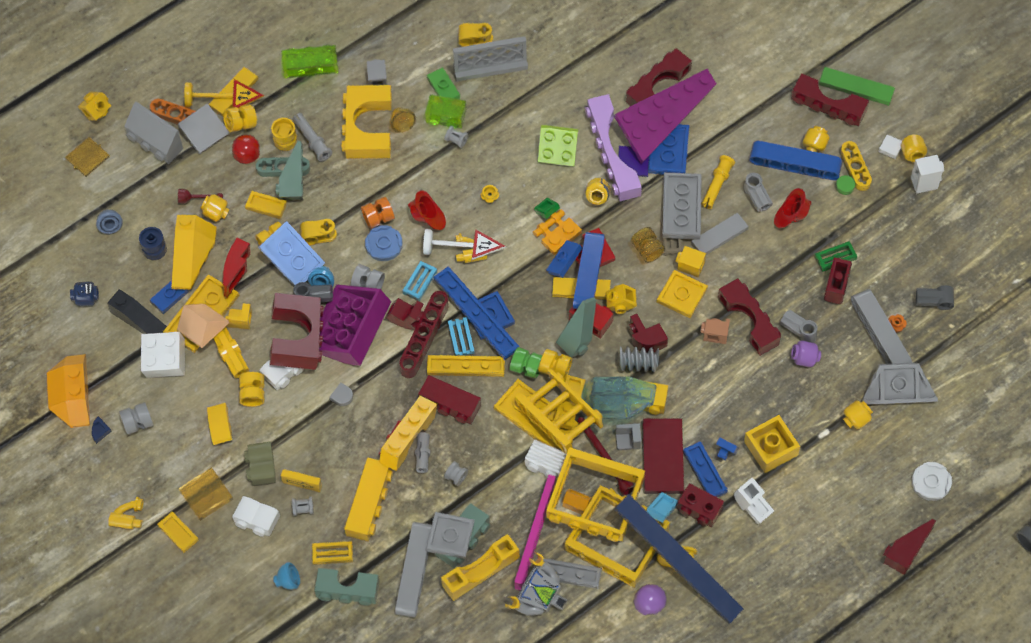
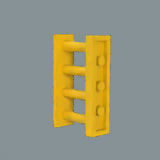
(552, 428)

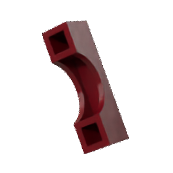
(673, 66)
(849, 109)
(736, 297)

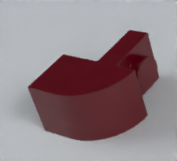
(404, 314)
(651, 337)

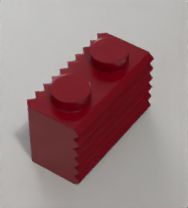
(837, 281)

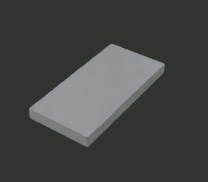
(682, 206)

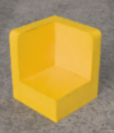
(240, 318)

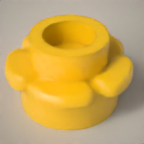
(489, 189)

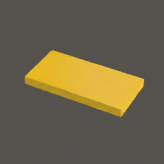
(211, 294)
(508, 408)

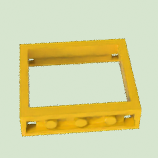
(601, 465)
(599, 560)

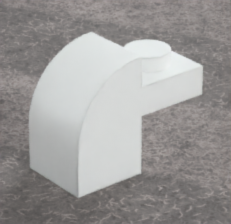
(750, 499)

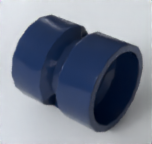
(152, 243)

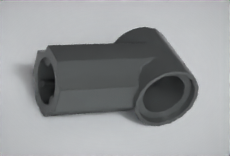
(324, 292)
(941, 297)

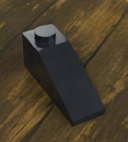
(134, 314)

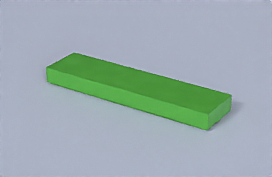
(856, 85)

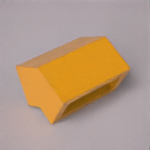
(575, 501)

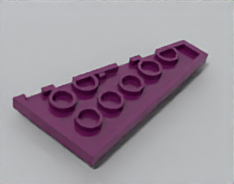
(657, 116)

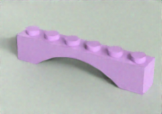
(625, 179)

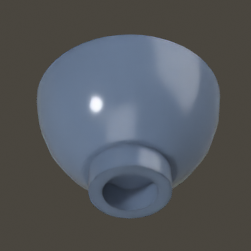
(109, 222)

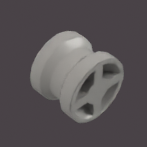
(456, 473)

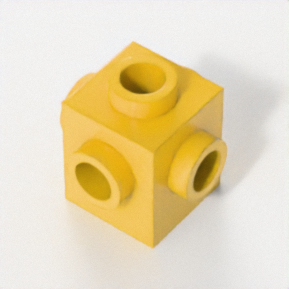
(95, 105)
(621, 298)

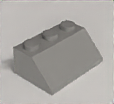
(153, 133)

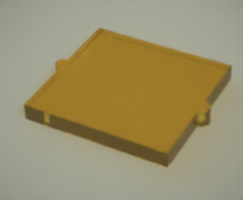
(87, 157)

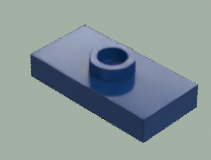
(564, 259)
(167, 297)

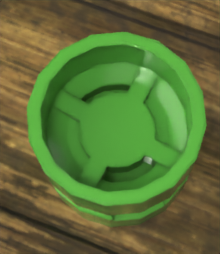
(526, 362)

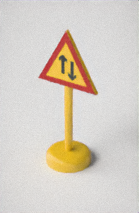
(241, 94)

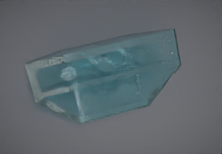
(618, 396)

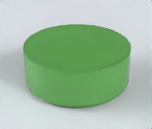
(845, 185)

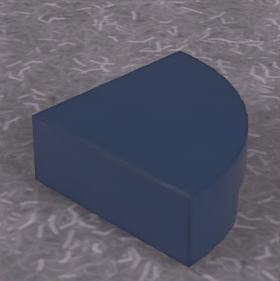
(99, 430)

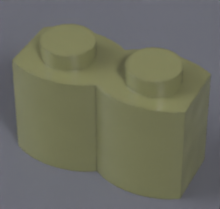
(260, 463)

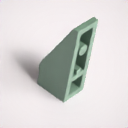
(291, 178)
(579, 329)

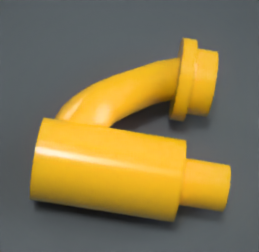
(466, 256)
(121, 520)

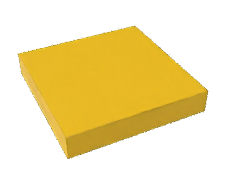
(682, 294)

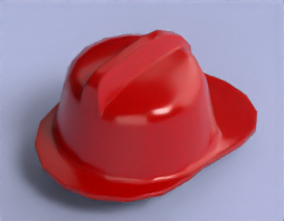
(793, 209)
(427, 211)

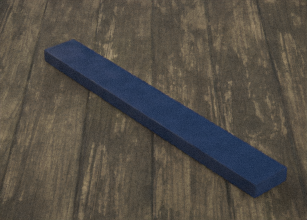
(679, 558)

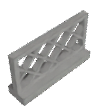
(496, 64)

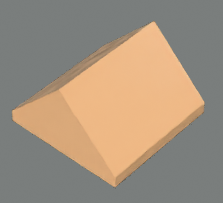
(200, 323)

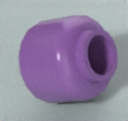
(805, 353)

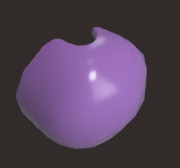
(650, 599)

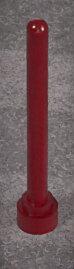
(625, 487)

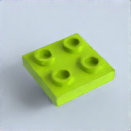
(558, 145)

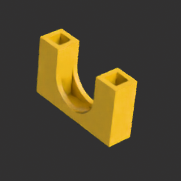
(358, 101)

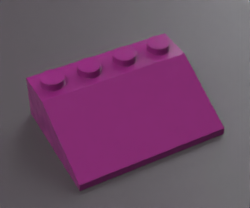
(352, 322)

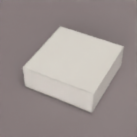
(890, 147)

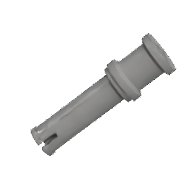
(316, 142)

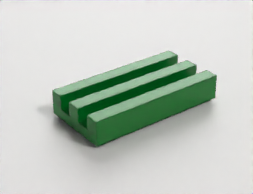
(822, 262)

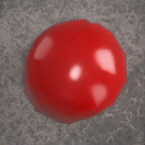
(245, 149)

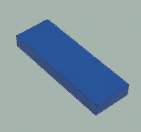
(705, 470)

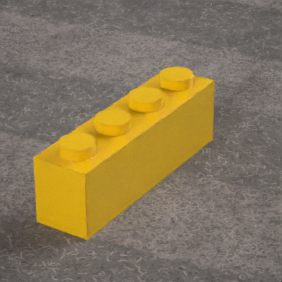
(368, 500)

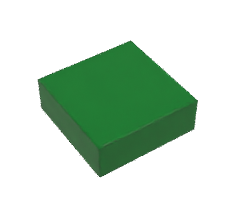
(546, 208)

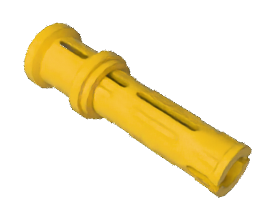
(720, 175)

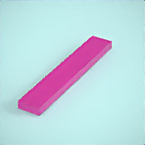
(535, 533)

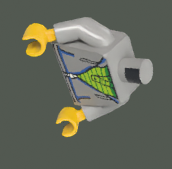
(539, 590)

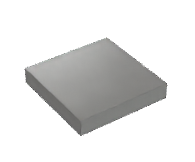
(203, 128)
(450, 535)

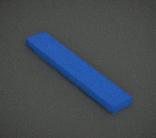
(476, 313)

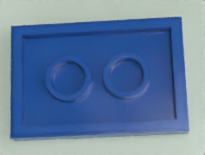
(671, 153)

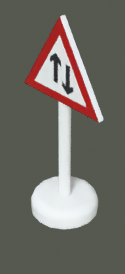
(482, 244)

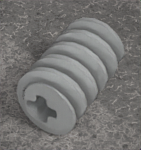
(639, 359)

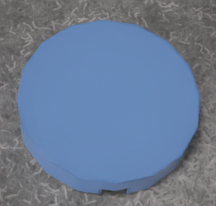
(383, 243)

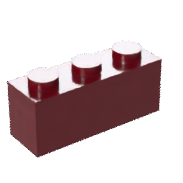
(451, 400)

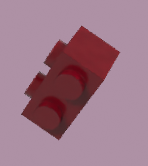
(700, 505)

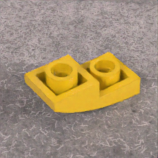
(219, 423)

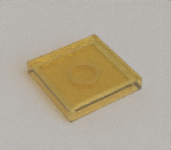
(205, 493)

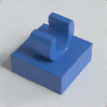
(726, 447)

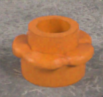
(899, 318)

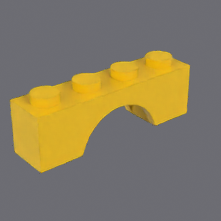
(398, 444)
(495, 559)

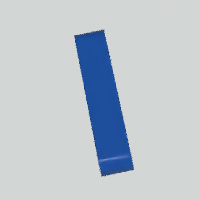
(795, 160)
(589, 268)

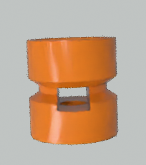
(371, 215)

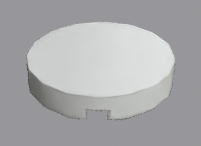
(931, 481)

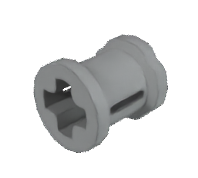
(456, 137)
(302, 506)

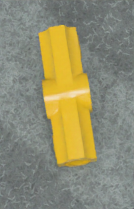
(230, 353)

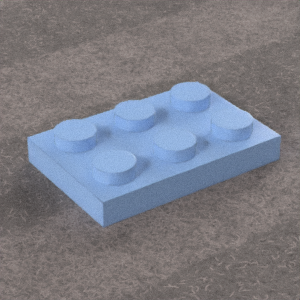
(291, 254)

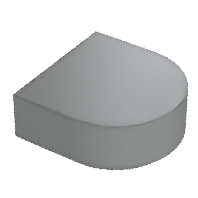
(342, 395)

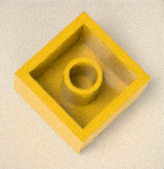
(771, 444)

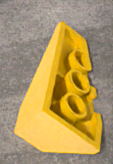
(191, 248)

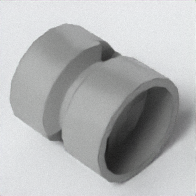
(374, 278)
(136, 418)

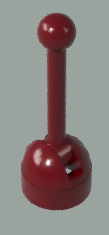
(185, 196)

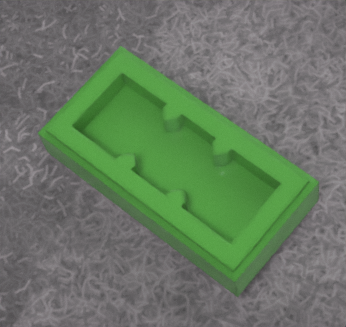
(442, 84)

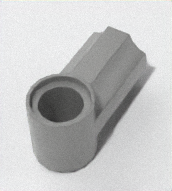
(757, 193)
(799, 325)

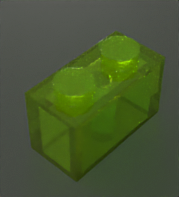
(445, 111)

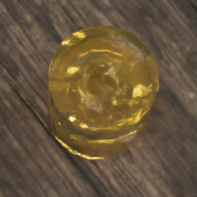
(647, 244)

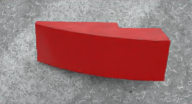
(235, 265)

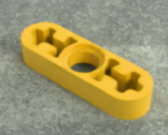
(856, 158)

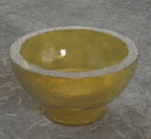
(402, 119)

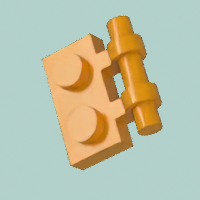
(565, 231)

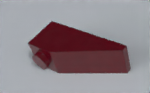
(906, 548)

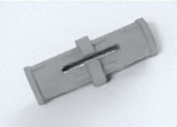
(422, 452)

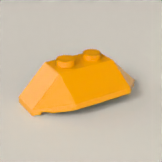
(69, 391)

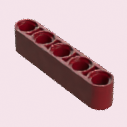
(424, 342)

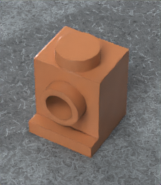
(715, 330)

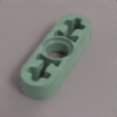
(269, 172)

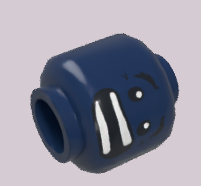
(84, 294)

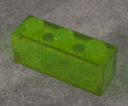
(309, 61)

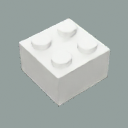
(162, 354)

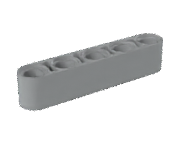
(879, 328)
(413, 570)

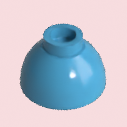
(321, 276)
(287, 577)

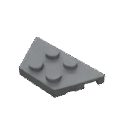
(899, 385)

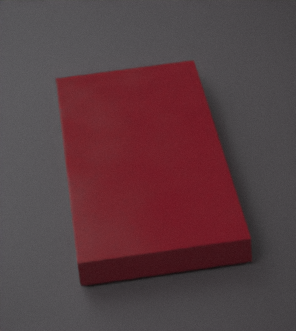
(663, 455)

